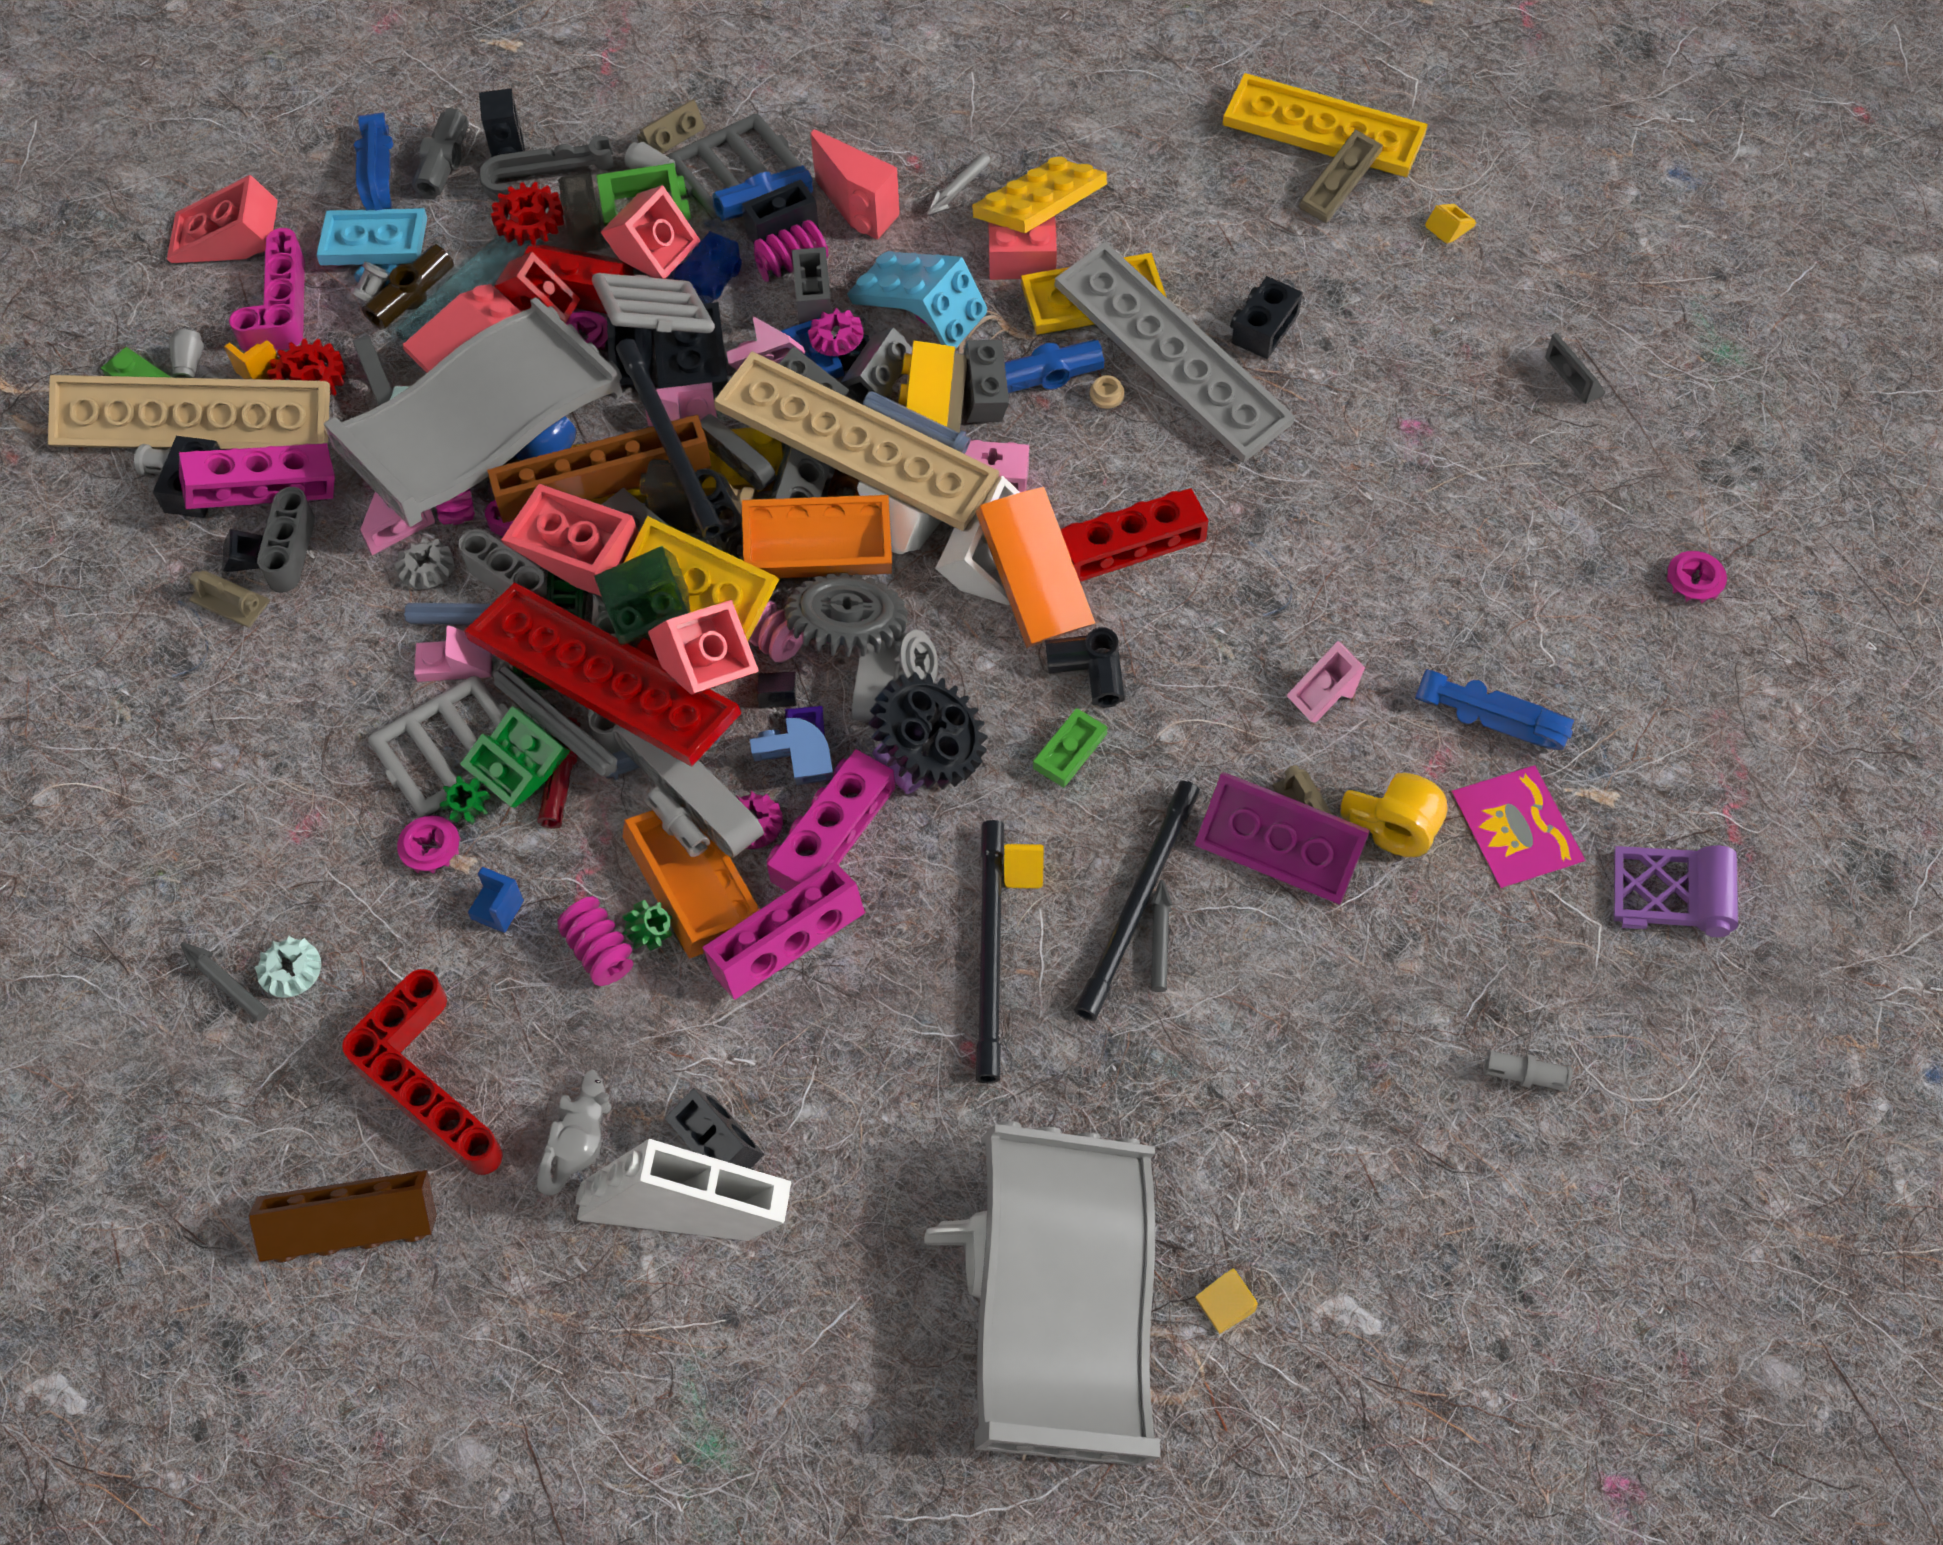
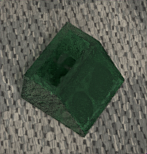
(643, 593)

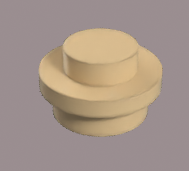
(1107, 392)

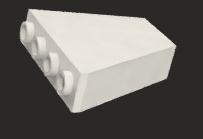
(683, 1193)

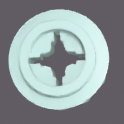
(305, 964)

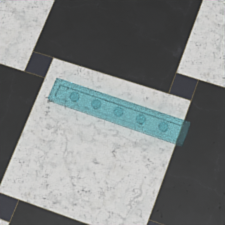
(480, 270)

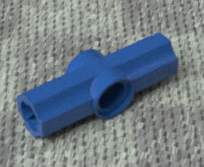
(729, 201)
(1053, 365)

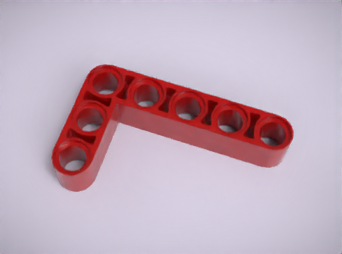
(412, 1082)

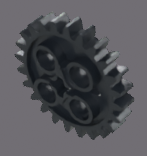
(904, 726)

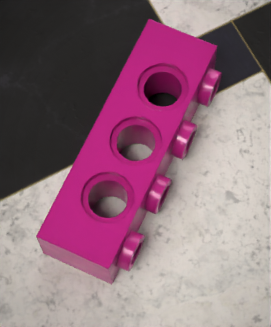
(254, 474)
(853, 775)
(784, 930)

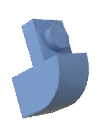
(803, 743)

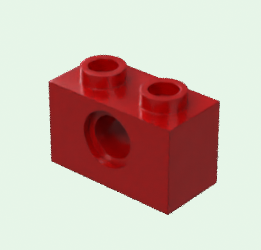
(531, 278)

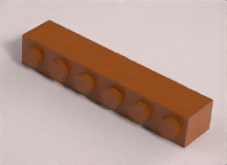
(594, 467)

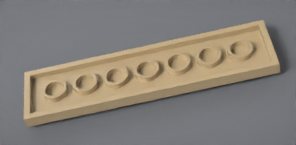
(156, 409)
(857, 440)

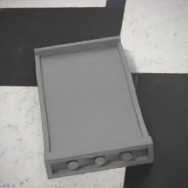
(473, 410)
(1067, 1297)

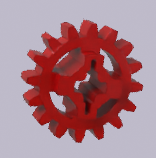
(527, 214)
(307, 364)

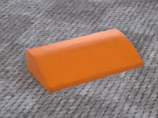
(818, 535)
(1034, 566)
(698, 891)

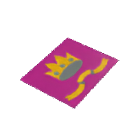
(1518, 826)

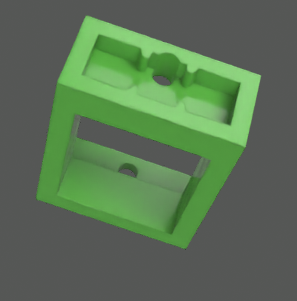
(634, 181)

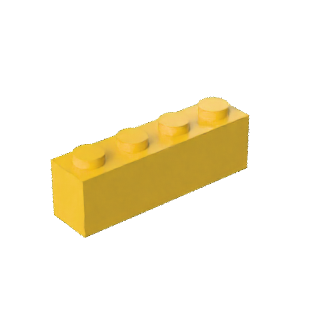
(928, 380)

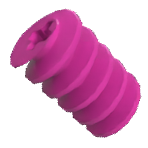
(778, 250)
(595, 941)

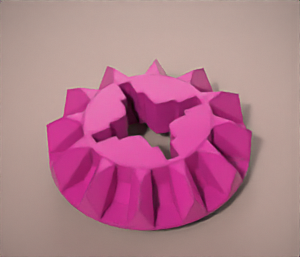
(593, 325)
(846, 340)
(1712, 575)
(771, 817)
(423, 831)

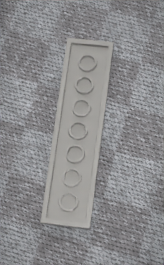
(1174, 352)

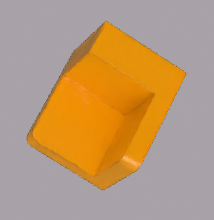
(254, 362)

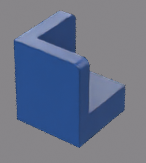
(496, 901)

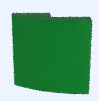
(515, 757)

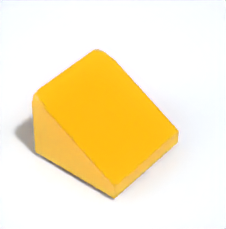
(1449, 222)
(1023, 865)
(1227, 1301)

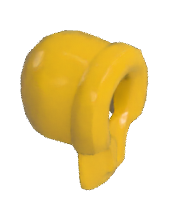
(1404, 818)

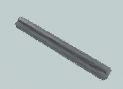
(555, 722)

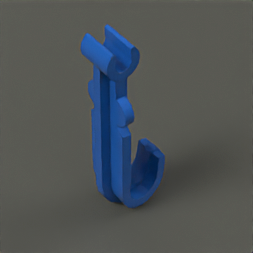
(373, 162)
(1497, 711)

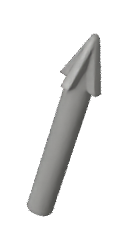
(940, 200)

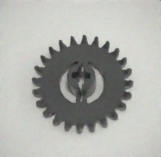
(841, 618)

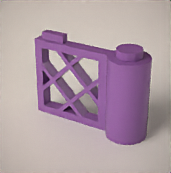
(1709, 893)

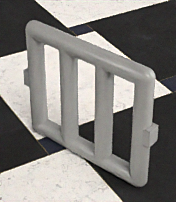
(652, 303)
(411, 723)

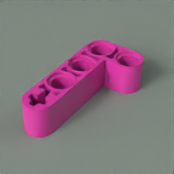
(283, 309)

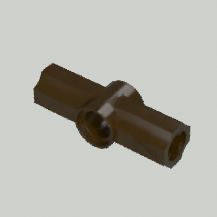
(408, 287)

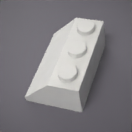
(968, 558)

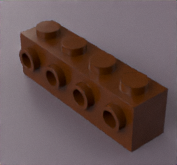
(343, 1216)

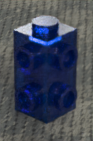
(711, 266)

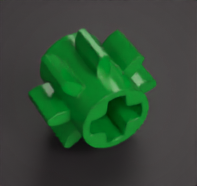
(456, 794)
(647, 925)

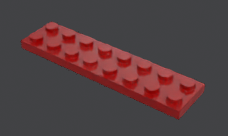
(601, 673)

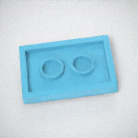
(372, 236)

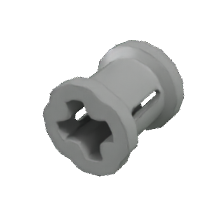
(371, 282)
(149, 460)

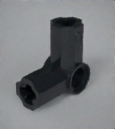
(1103, 668)

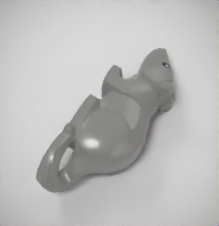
(576, 1139)

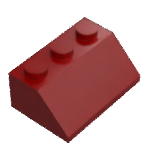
(577, 270)

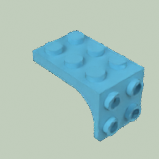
(929, 286)

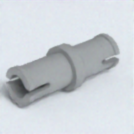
(677, 821)
(1527, 1070)

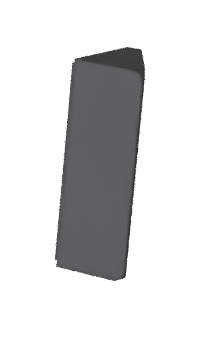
(1573, 370)

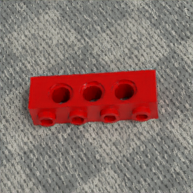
(1135, 534)

